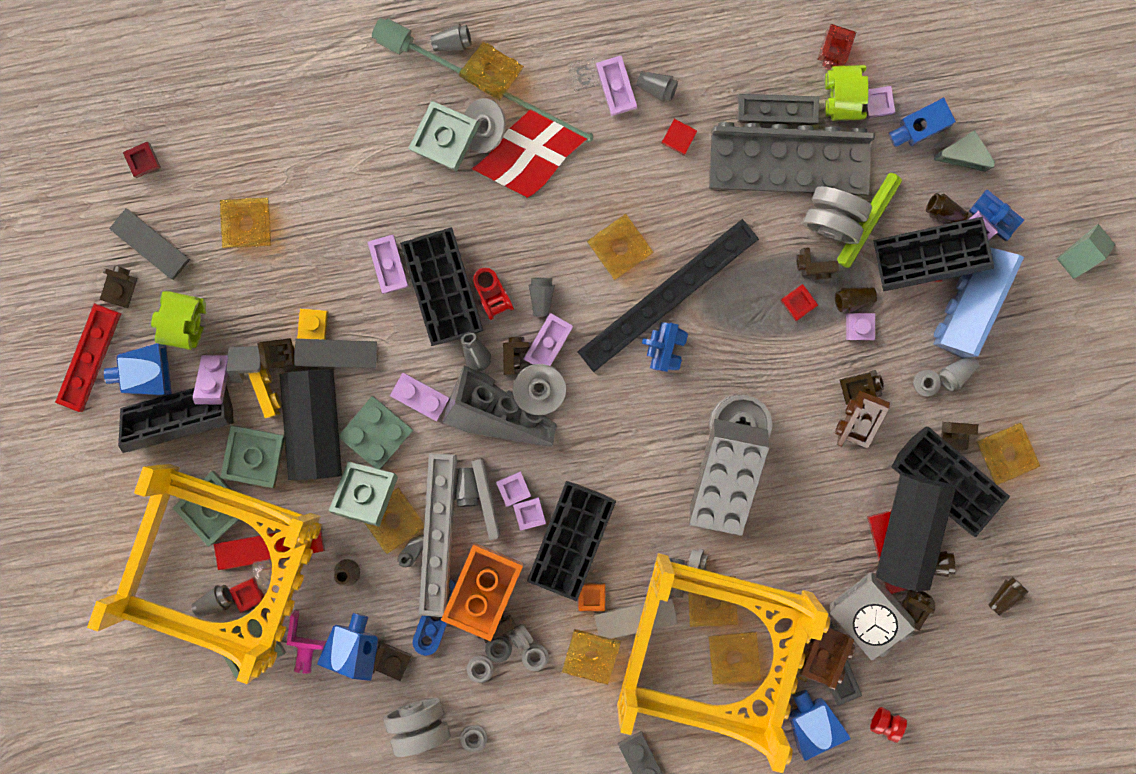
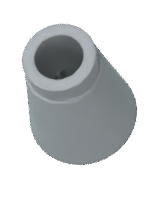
(958, 373)

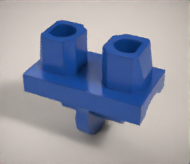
(998, 214)
(662, 345)

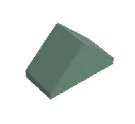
(968, 153)
(1086, 252)

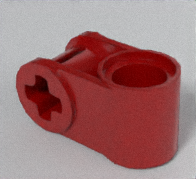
(492, 294)

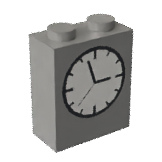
(872, 617)

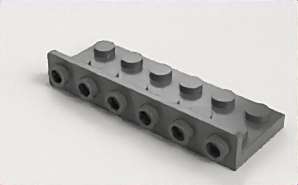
(789, 158)

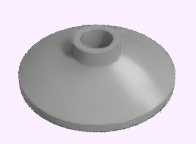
(486, 113)
(543, 400)

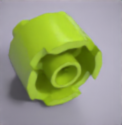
(847, 92)
(179, 320)

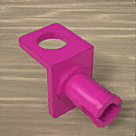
(305, 646)

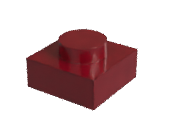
(141, 159)

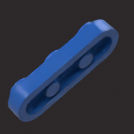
(432, 628)

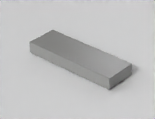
(486, 498)
(626, 619)

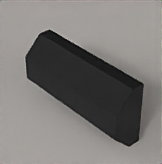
(933, 254)
(441, 286)
(170, 419)
(310, 424)
(975, 494)
(915, 532)
(571, 540)

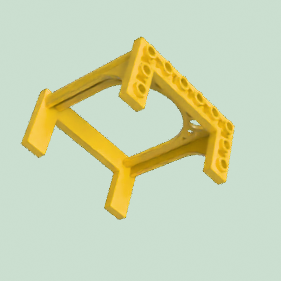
(249, 653)
(760, 732)

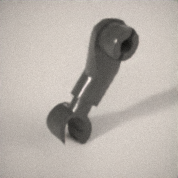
(411, 551)

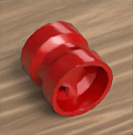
(888, 724)

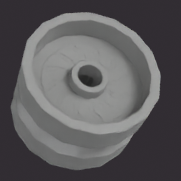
(837, 215)
(742, 407)
(417, 727)

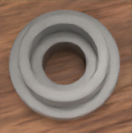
(918, 383)
(698, 559)
(521, 637)
(535, 665)
(476, 676)
(470, 745)

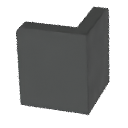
(242, 361)

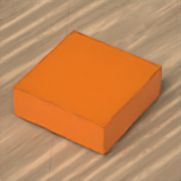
(592, 597)

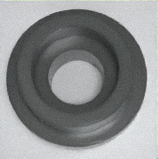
(495, 656)

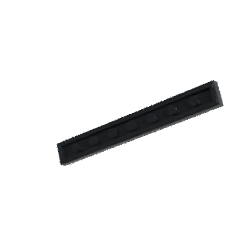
(668, 295)

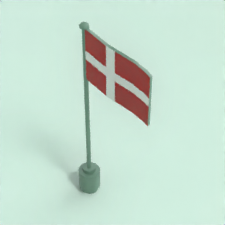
(529, 148)

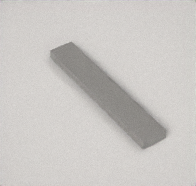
(437, 534)

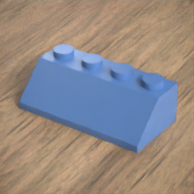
(976, 306)

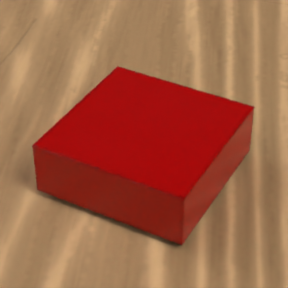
(679, 137)
(799, 302)
(246, 594)

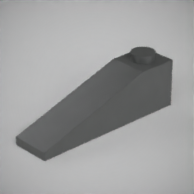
(487, 410)

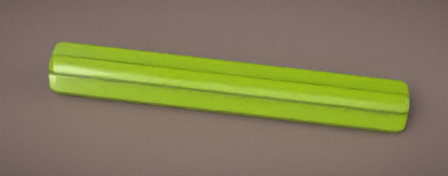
(878, 205)

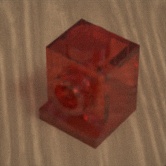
(842, 40)

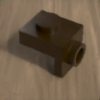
(821, 270)
(919, 606)

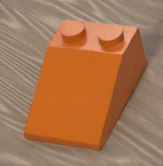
(482, 591)

